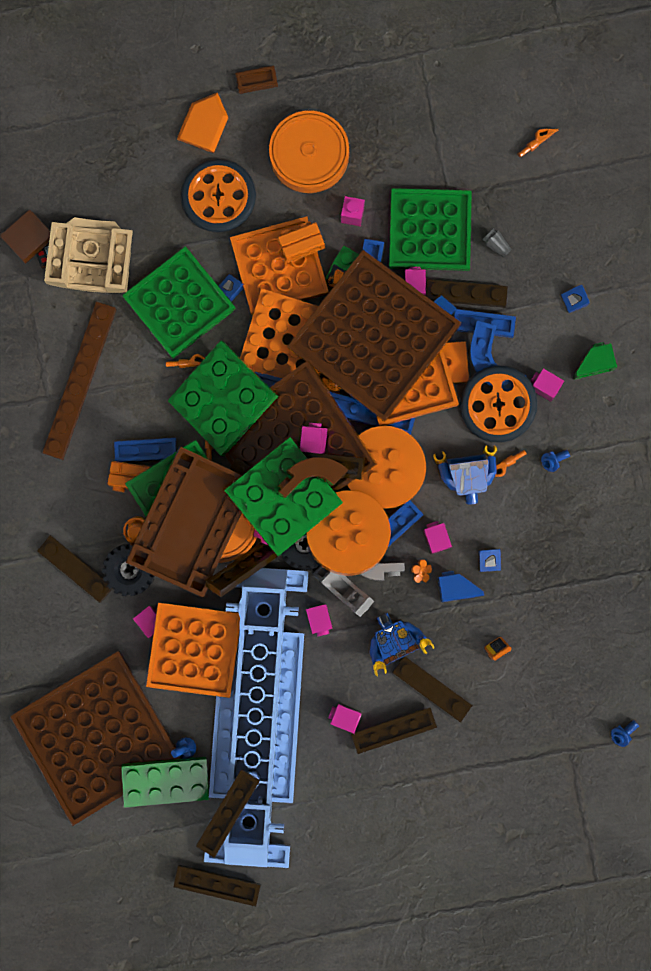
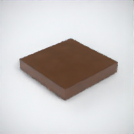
(27, 236)

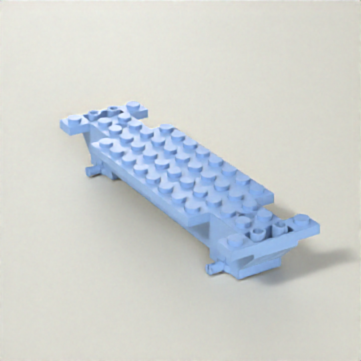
(261, 718)

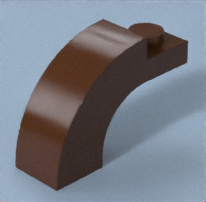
(318, 467)

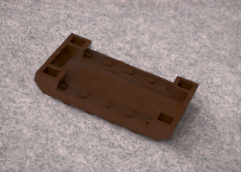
(187, 523)

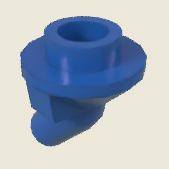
(550, 460)
(621, 736)
(185, 748)

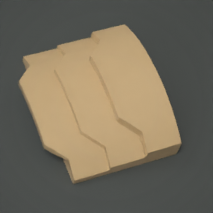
(89, 256)

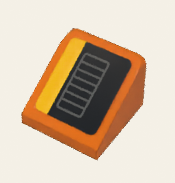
(497, 648)

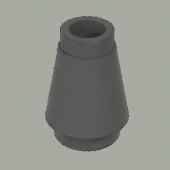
(496, 242)

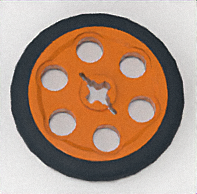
(218, 169)
(521, 387)

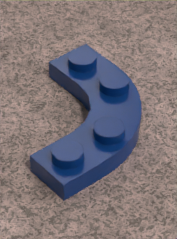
(481, 350)

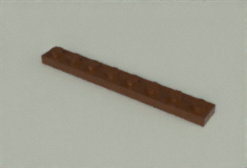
(79, 381)

